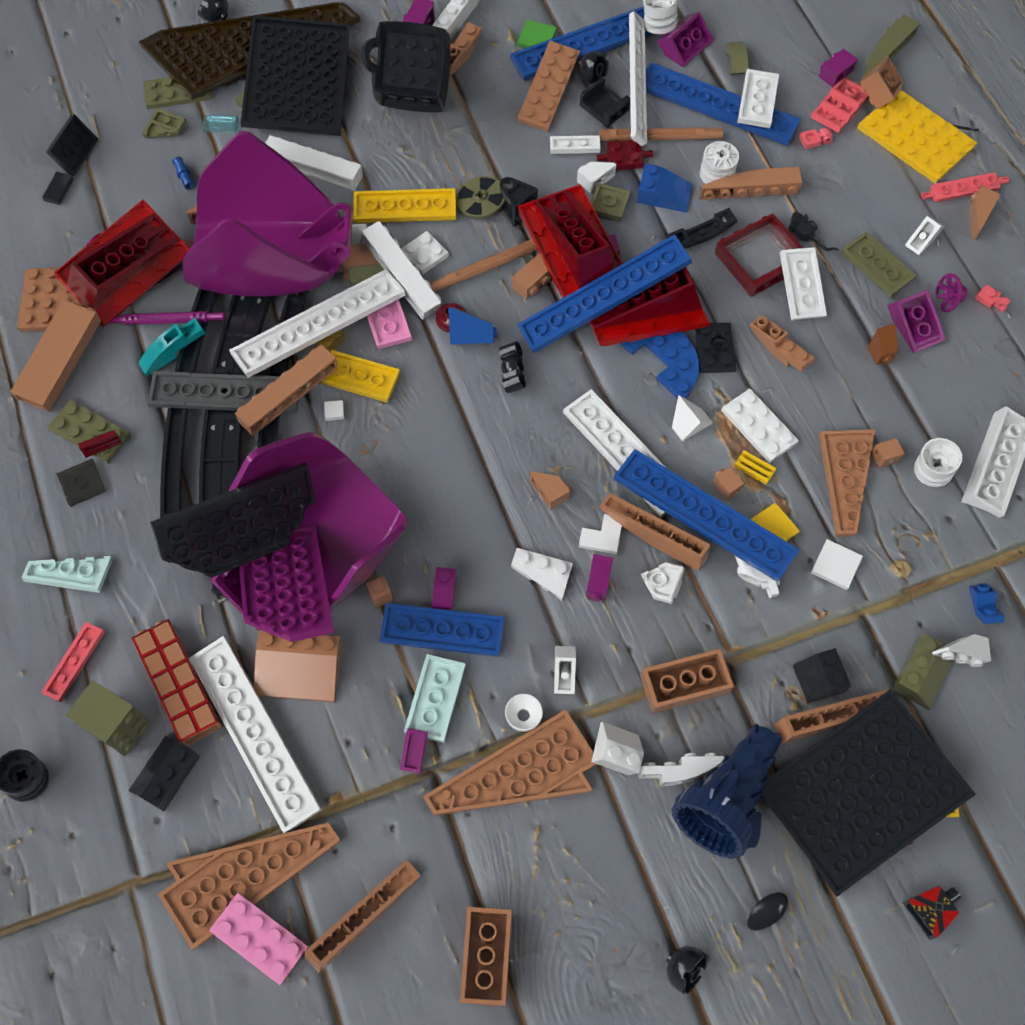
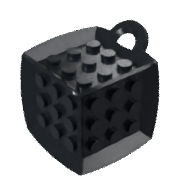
(410, 66)

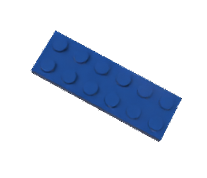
(442, 629)

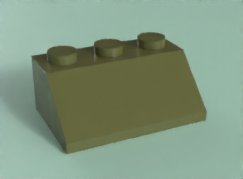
(922, 672)

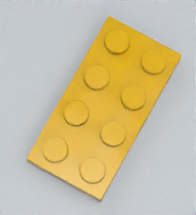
(362, 377)

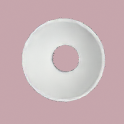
(523, 702)

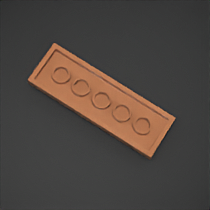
(548, 86)

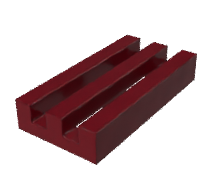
(99, 443)

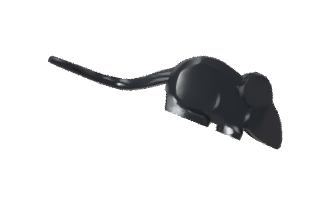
(805, 229)

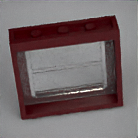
(754, 253)

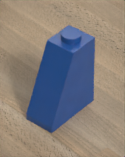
(469, 329)

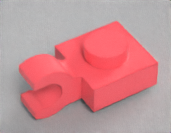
(989, 296)

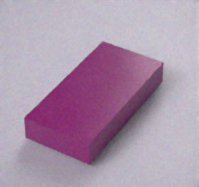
(414, 750)

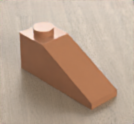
(981, 208)

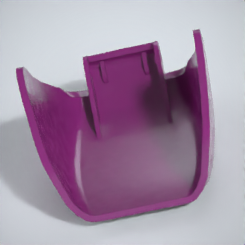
(263, 225)
(350, 512)

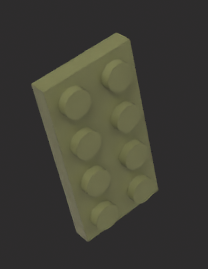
(166, 93)
(878, 264)
(79, 424)

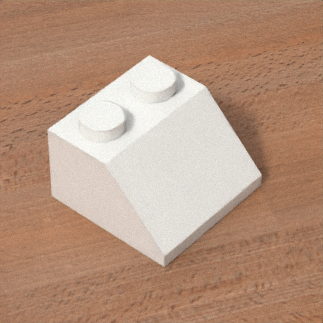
(618, 749)

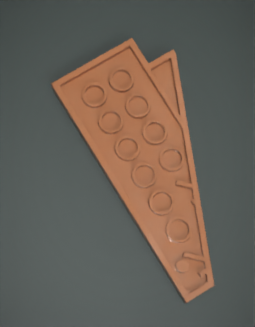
(531, 768)
(254, 869)

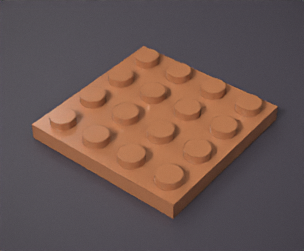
(41, 299)

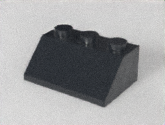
(164, 773)

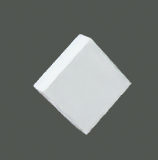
(334, 410)

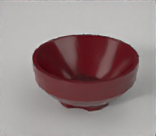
(442, 318)

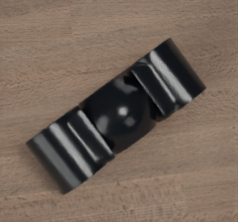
(512, 367)

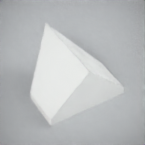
(689, 419)

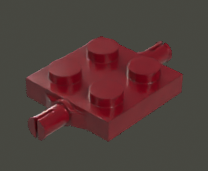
(625, 155)

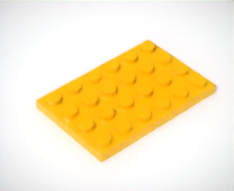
(917, 136)

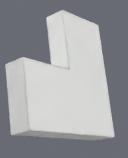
(604, 540)

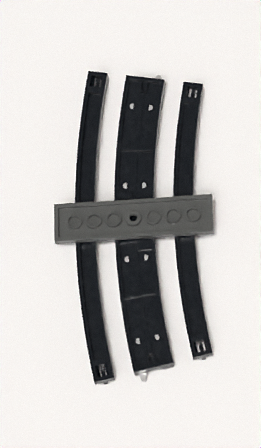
(219, 395)

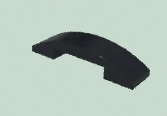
(705, 231)

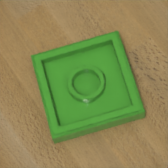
(535, 33)

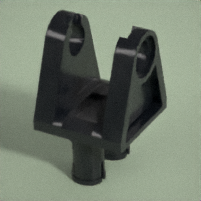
(515, 196)

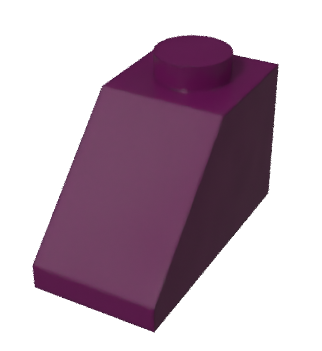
(444, 588)

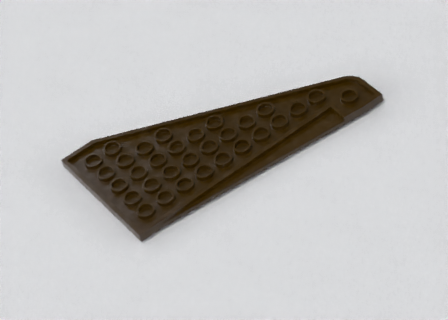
(218, 51)

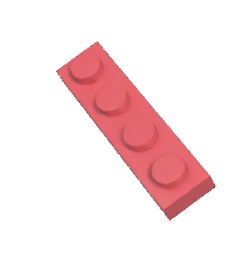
(73, 662)

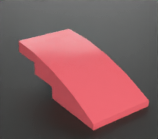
(840, 105)

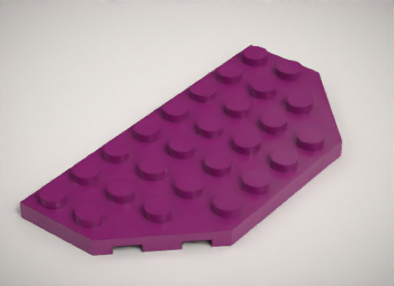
(288, 590)

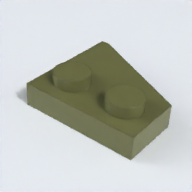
(164, 125)

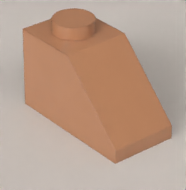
(550, 488)

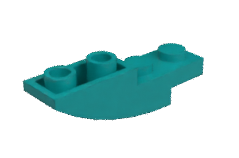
(164, 347)

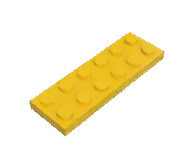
(404, 205)

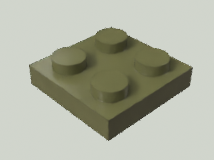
(610, 201)

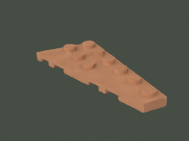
(846, 471)

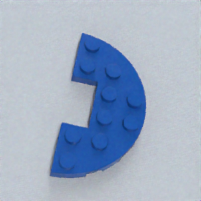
(678, 355)

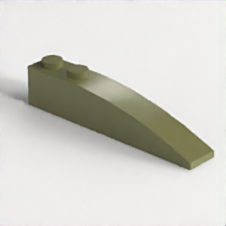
(893, 40)

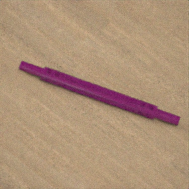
(165, 318)

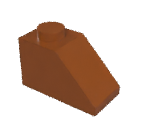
(884, 345)

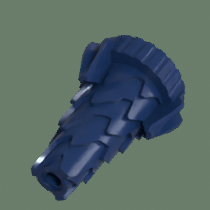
(721, 809)

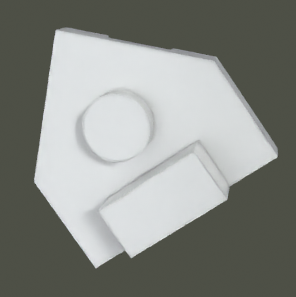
(664, 581)

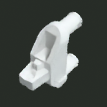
(757, 578)

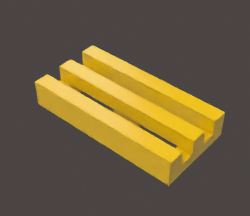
(755, 464)

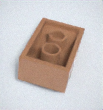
(882, 83)

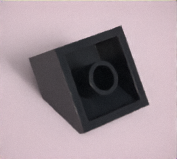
(822, 676)

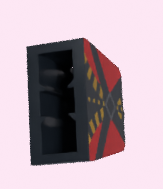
(933, 910)

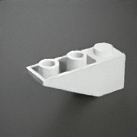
(968, 650)

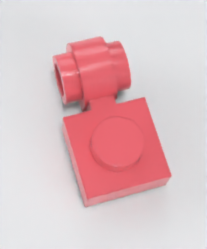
(813, 139)

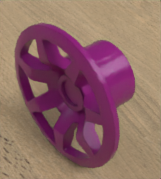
(952, 293)

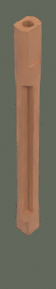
(664, 134)
(483, 265)

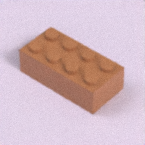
(686, 681)
(486, 956)

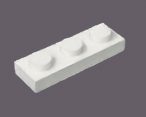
(574, 144)

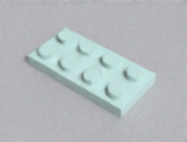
(435, 697)

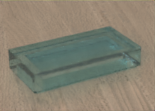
(220, 124)

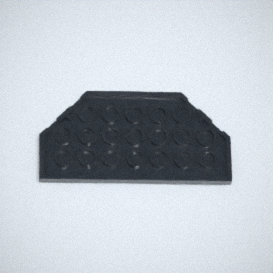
(236, 524)

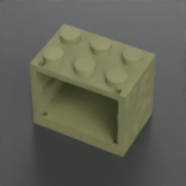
(108, 718)

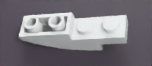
(689, 769)

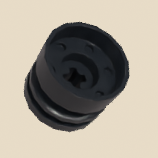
(20, 764)

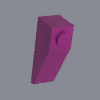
(599, 577)

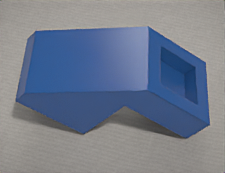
(984, 603)

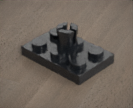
(72, 145)
(715, 348)

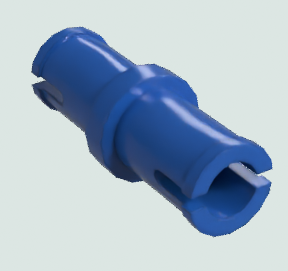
(183, 173)

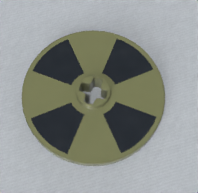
(469, 198)

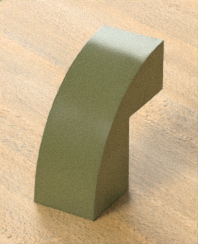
(737, 57)

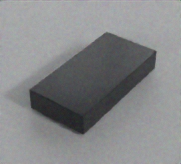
(57, 188)

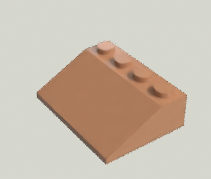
(298, 668)

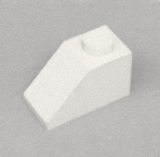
(595, 173)
(924, 235)
(564, 670)

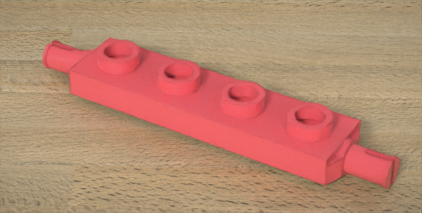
(963, 187)

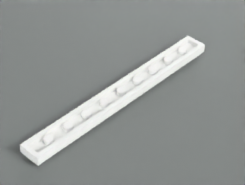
(637, 79)

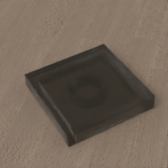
(81, 482)

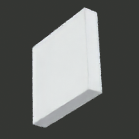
(836, 564)

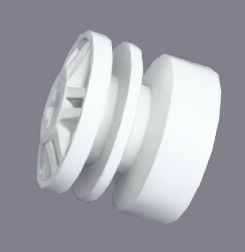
(660, 16)
(718, 161)
(943, 455)

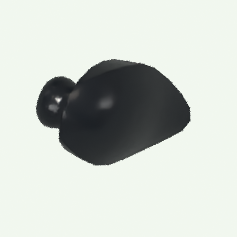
(767, 911)

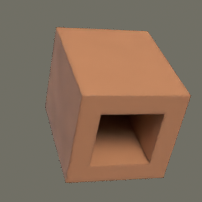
(888, 453)
(727, 483)
(379, 592)

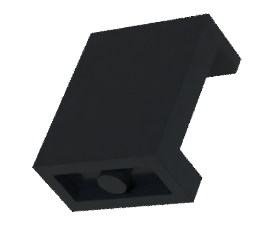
(604, 103)

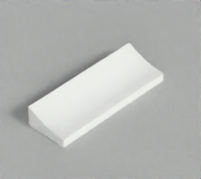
(997, 463)

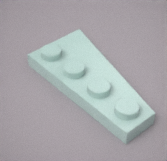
(71, 573)

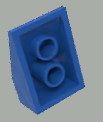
(663, 189)

